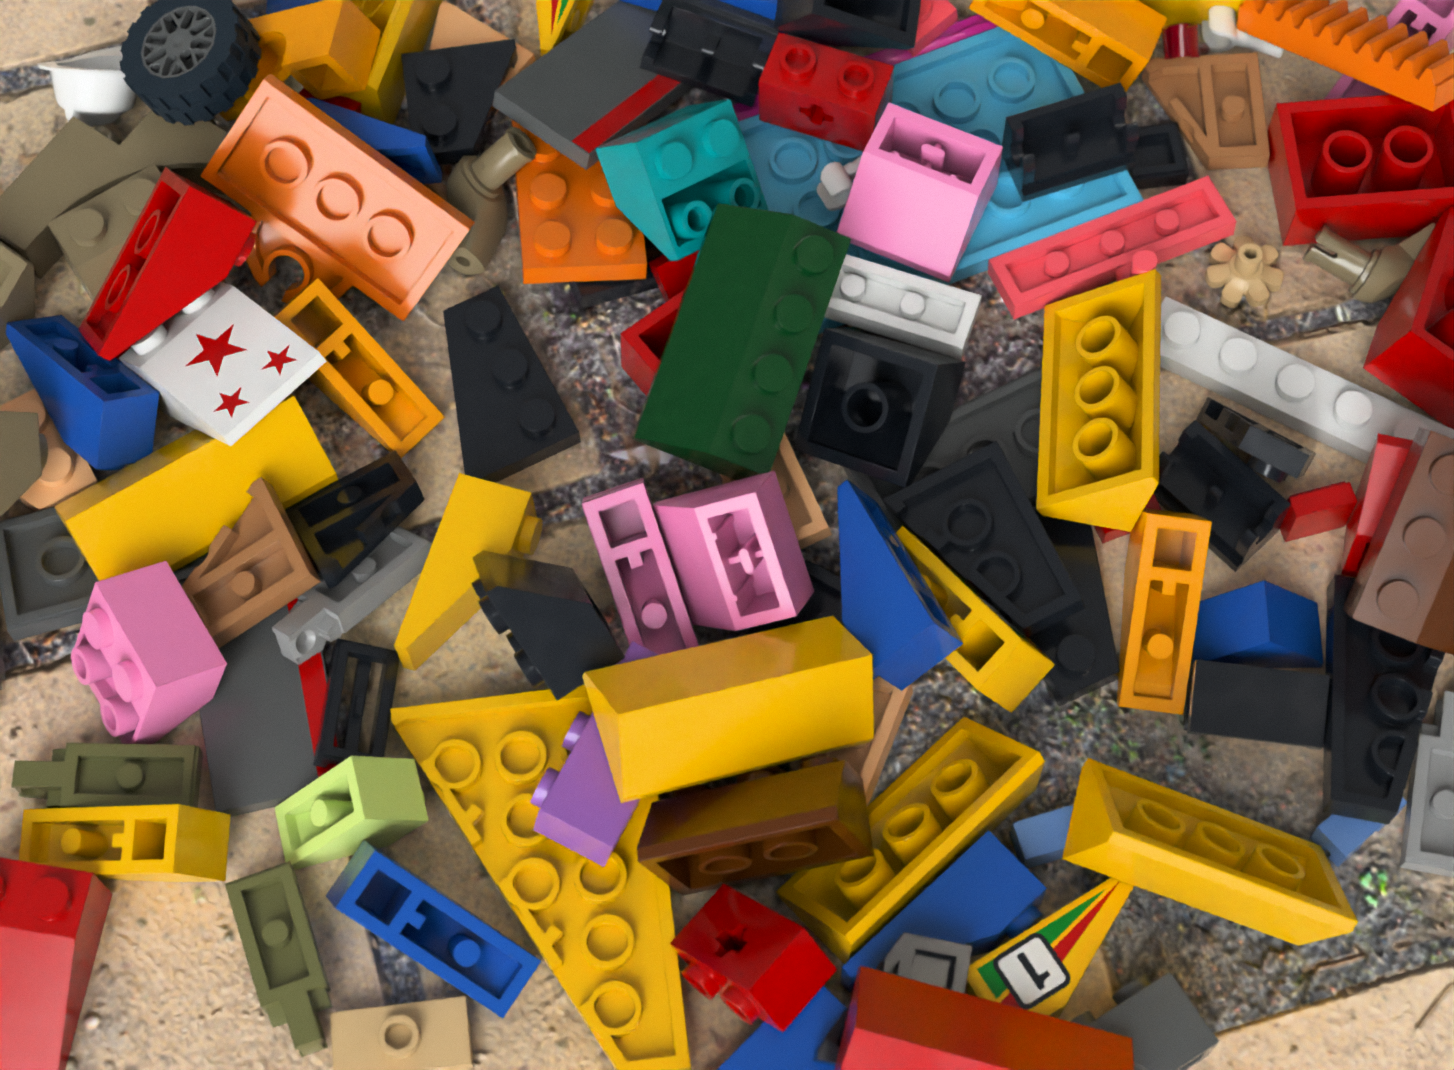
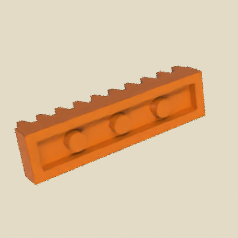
(1356, 46)

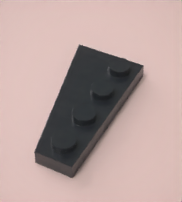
(1373, 711)

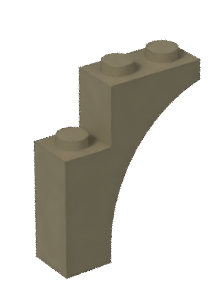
(89, 161)

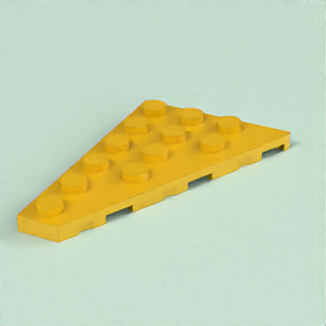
(593, 924)

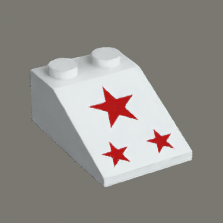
(222, 363)

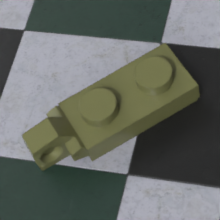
(113, 775)
(282, 953)

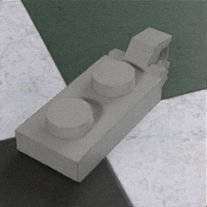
(327, 613)
(1430, 799)

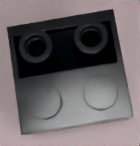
(550, 619)

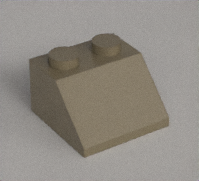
(99, 227)

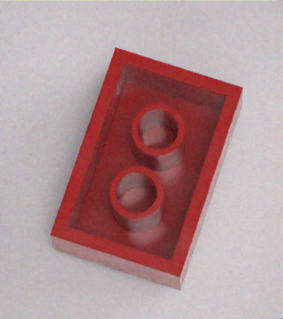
(1360, 167)

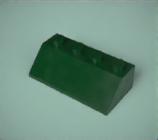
(741, 340)

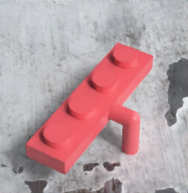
(1111, 247)

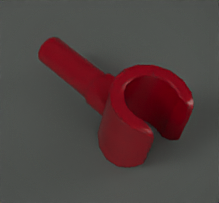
(1182, 41)

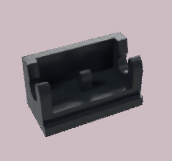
(710, 47)
(1069, 142)
(1217, 485)
(1256, 703)

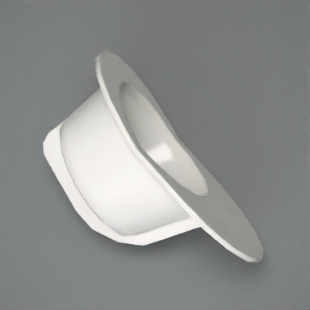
(91, 86)

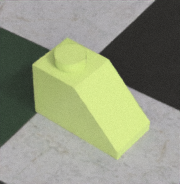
(350, 804)

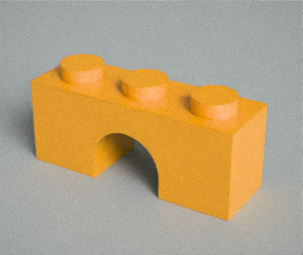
(319, 44)

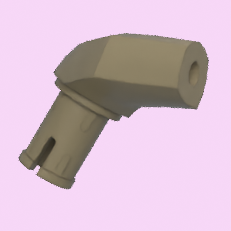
(477, 192)
(1372, 274)

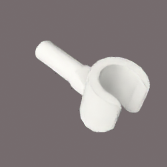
(1222, 33)
(837, 183)

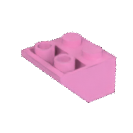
(920, 191)
(735, 553)
(145, 654)

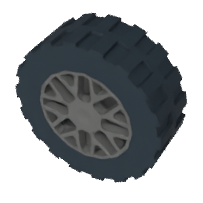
(190, 58)

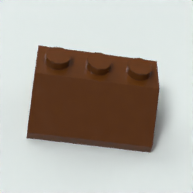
(1409, 565)
(757, 827)

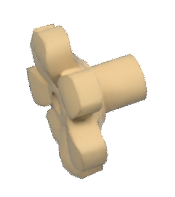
(1244, 272)

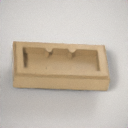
(404, 1036)

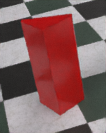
(929, 1027)

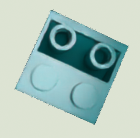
(677, 171)

